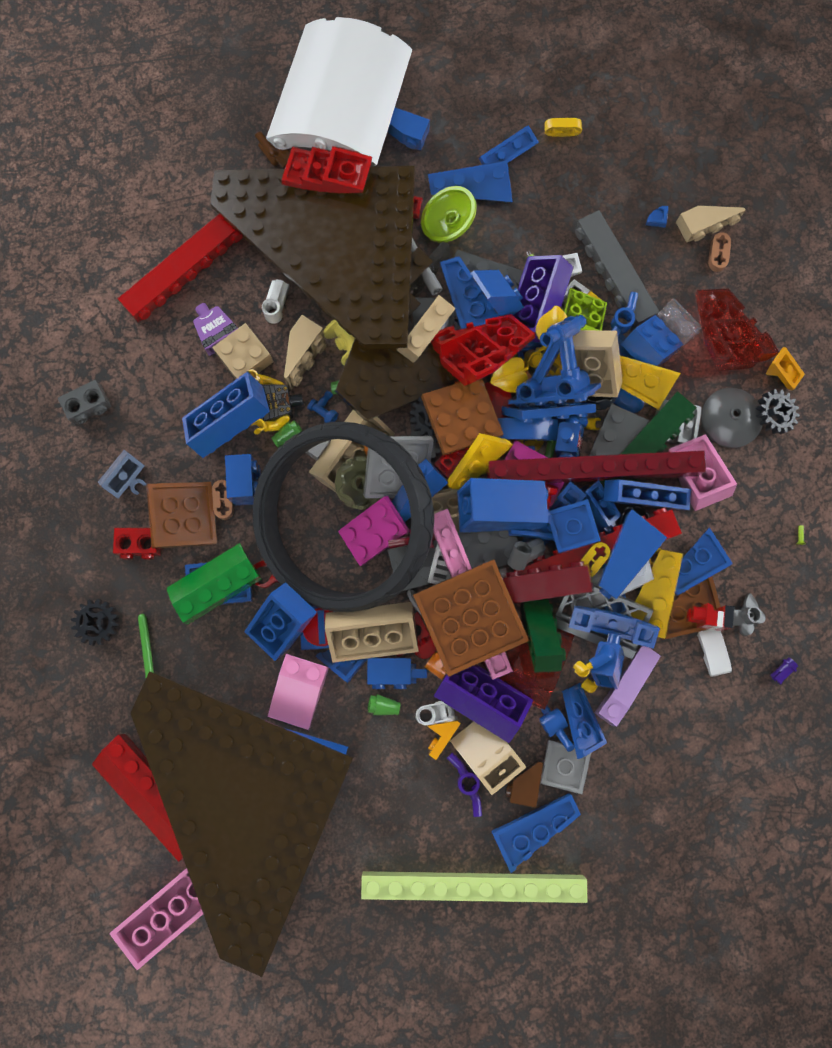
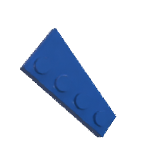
(484, 181)
(465, 294)
(531, 831)

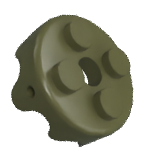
(346, 483)

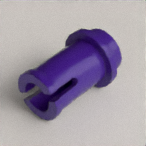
(784, 670)

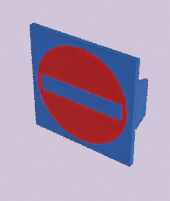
(314, 634)

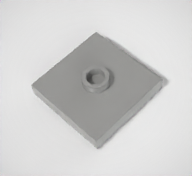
(563, 769)

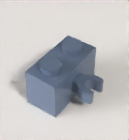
(122, 474)

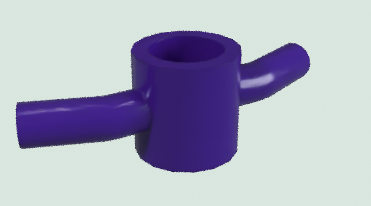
(476, 801)

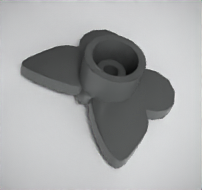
(748, 616)

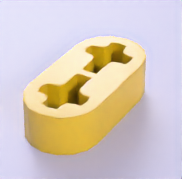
(563, 127)
(599, 561)

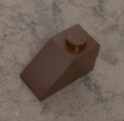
(525, 786)

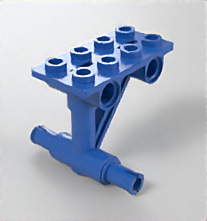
(573, 381)

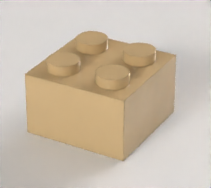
(242, 352)

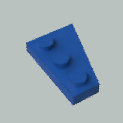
(701, 562)

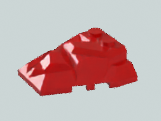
(480, 349)

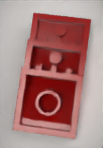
(327, 170)

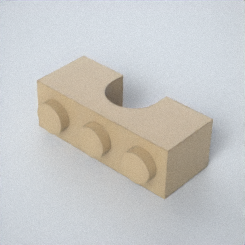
(427, 328)

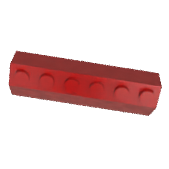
(130, 776)

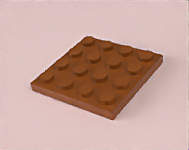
(470, 617)

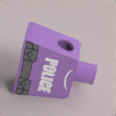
(212, 326)

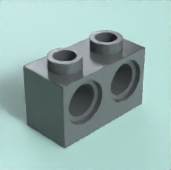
(83, 397)

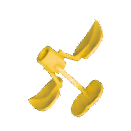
(513, 372)

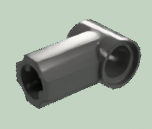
(525, 552)

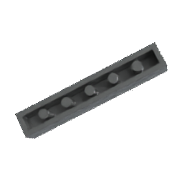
(614, 266)

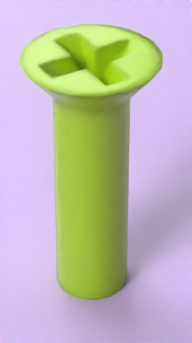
(801, 535)

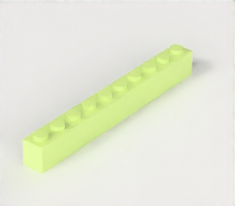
(474, 887)

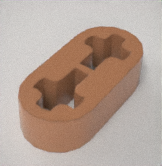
(724, 252)
(217, 501)

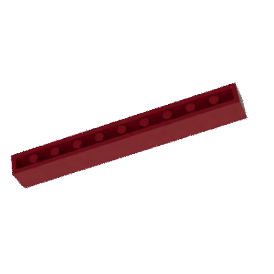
(600, 467)

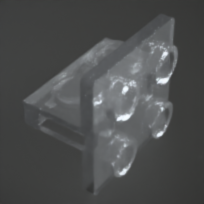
(679, 322)

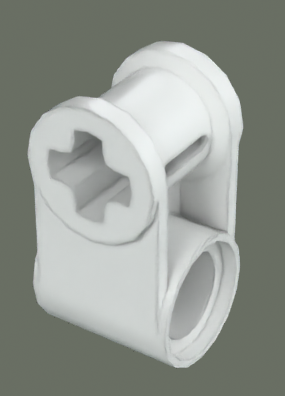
(438, 713)

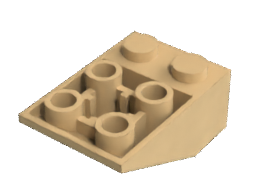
(304, 344)
(488, 756)

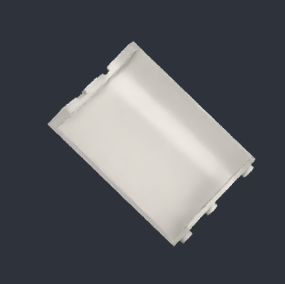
(340, 88)

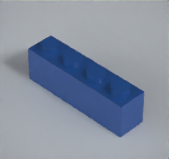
(646, 495)

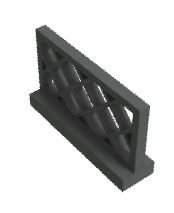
(563, 619)

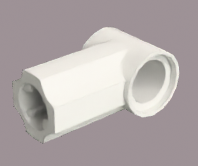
(275, 300)

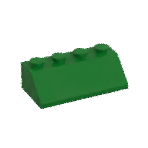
(213, 584)

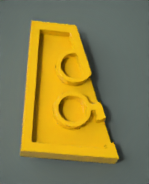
(474, 462)

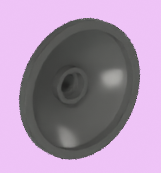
(723, 426)

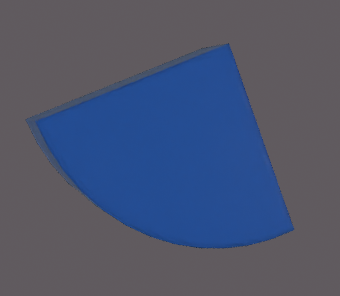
(658, 217)

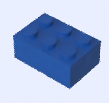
(280, 621)

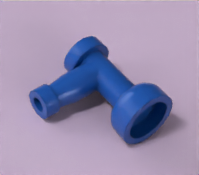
(318, 407)

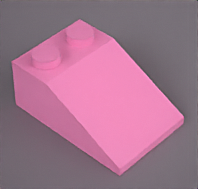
(712, 485)
(297, 691)

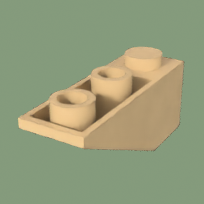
(705, 219)

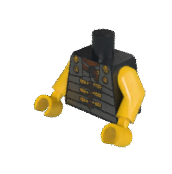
(279, 403)

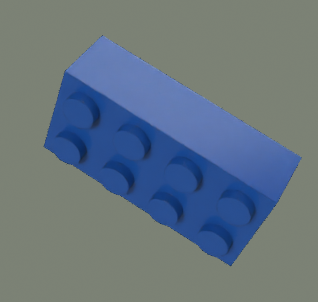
(225, 415)

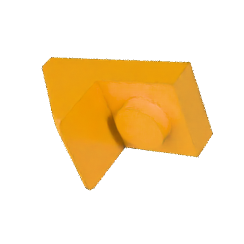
(786, 369)
(445, 731)

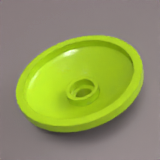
(448, 214)

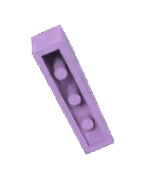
(631, 681)

